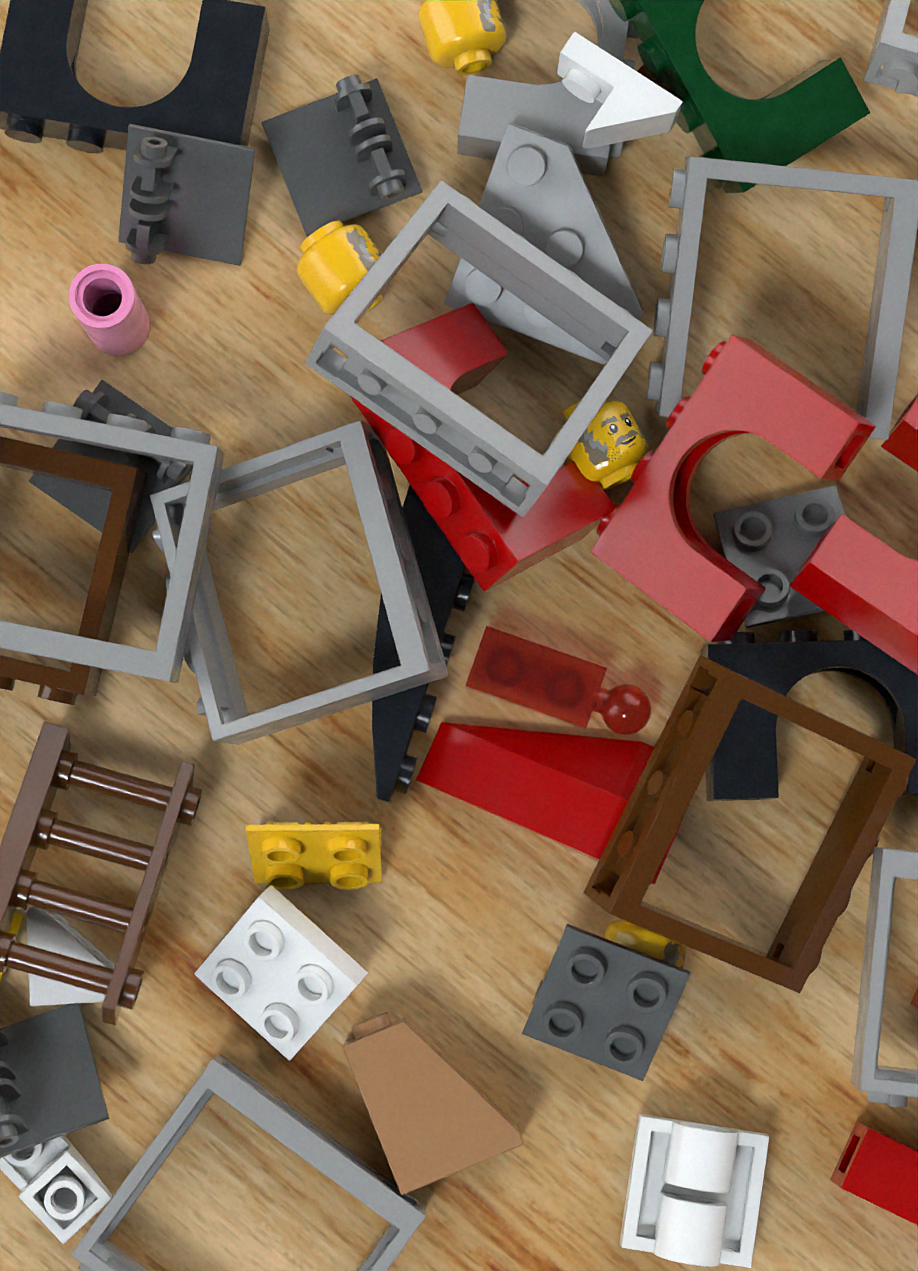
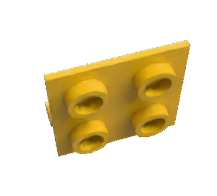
(315, 853)

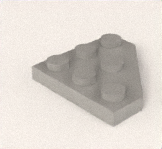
(545, 199)

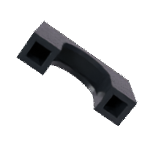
(46, 100)
(747, 754)

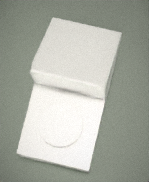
(631, 102)

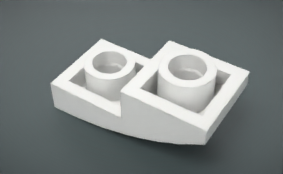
(57, 1185)

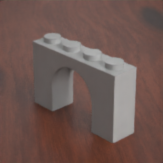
(545, 109)

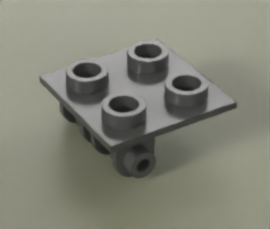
(342, 155)
(184, 196)
(93, 503)
(773, 543)
(605, 1002)
(47, 1079)

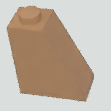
(423, 1105)

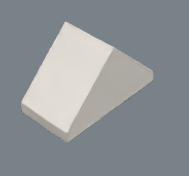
(55, 934)

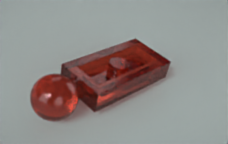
(554, 684)

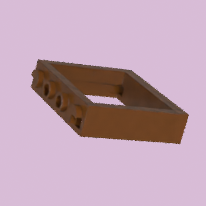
(127, 491)
(668, 788)

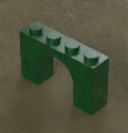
(735, 128)

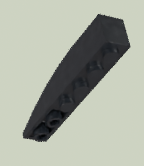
(410, 710)

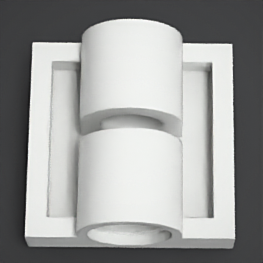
(280, 972)
(694, 1192)

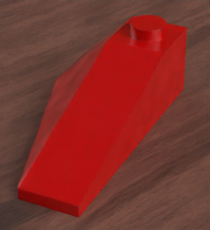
(540, 781)

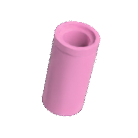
(99, 289)

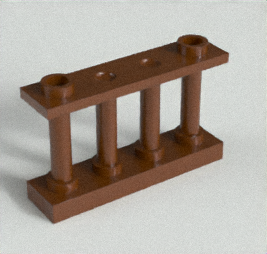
(36, 826)

